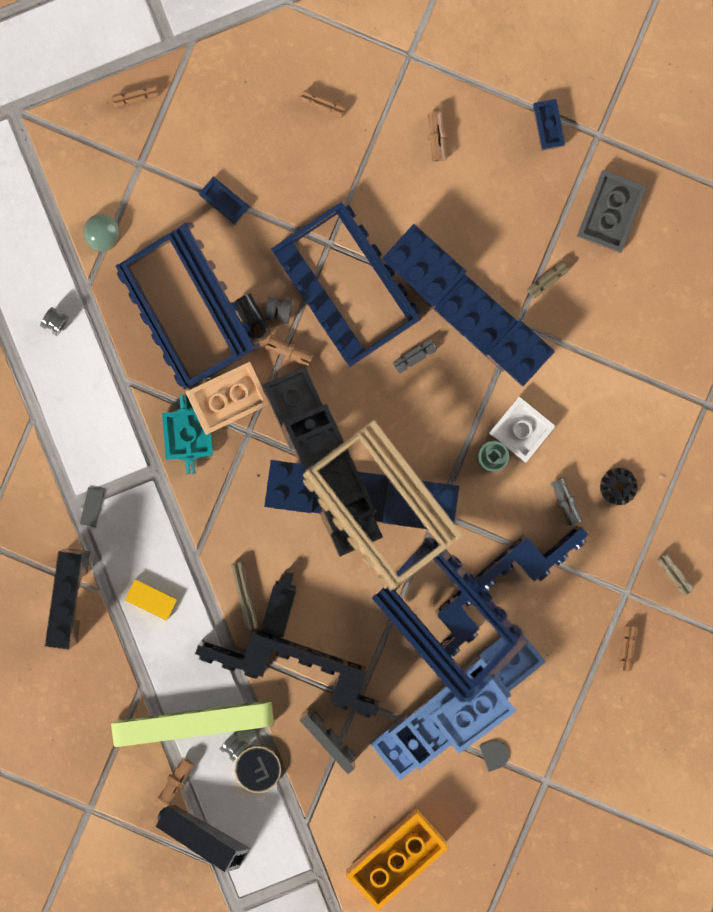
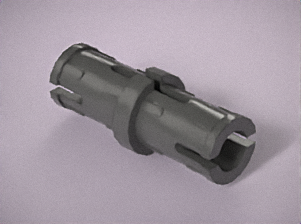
(560, 486)

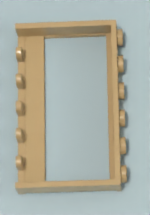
(407, 484)

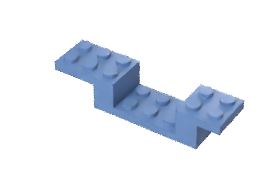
(417, 738)

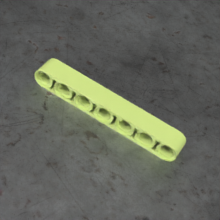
(192, 723)

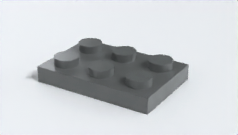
(611, 211)
(329, 740)

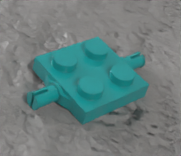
(185, 436)

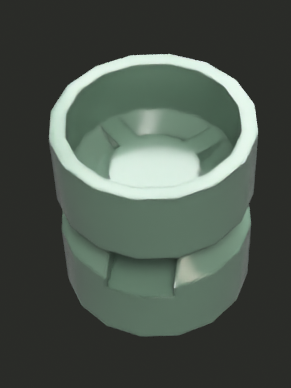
(492, 456)

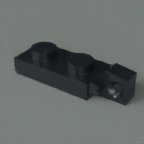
(279, 606)

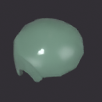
(101, 232)

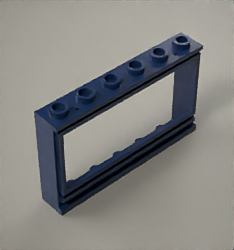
(211, 292)
(318, 299)
(425, 642)

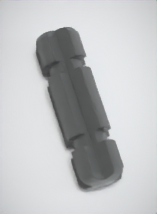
(415, 356)

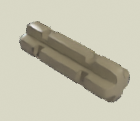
(548, 279)
(675, 574)

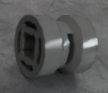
(284, 310)

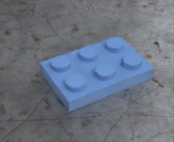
(469, 721)

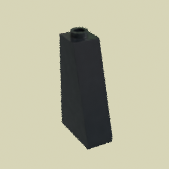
(202, 838)

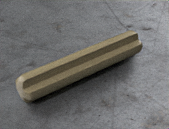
(244, 596)

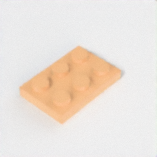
(227, 398)

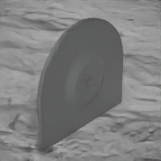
(494, 754)

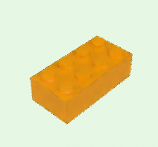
(396, 859)

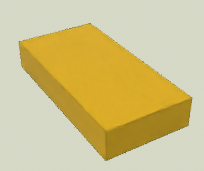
(151, 599)

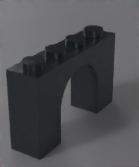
(62, 622)

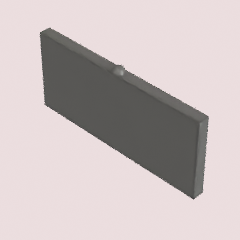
(92, 507)

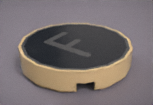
(257, 769)

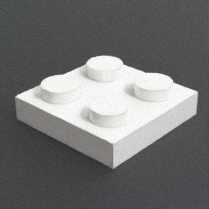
(522, 429)

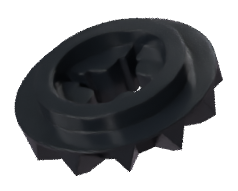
(609, 480)

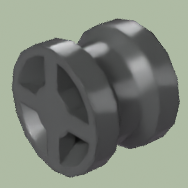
(54, 321)
(233, 746)

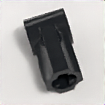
(252, 315)

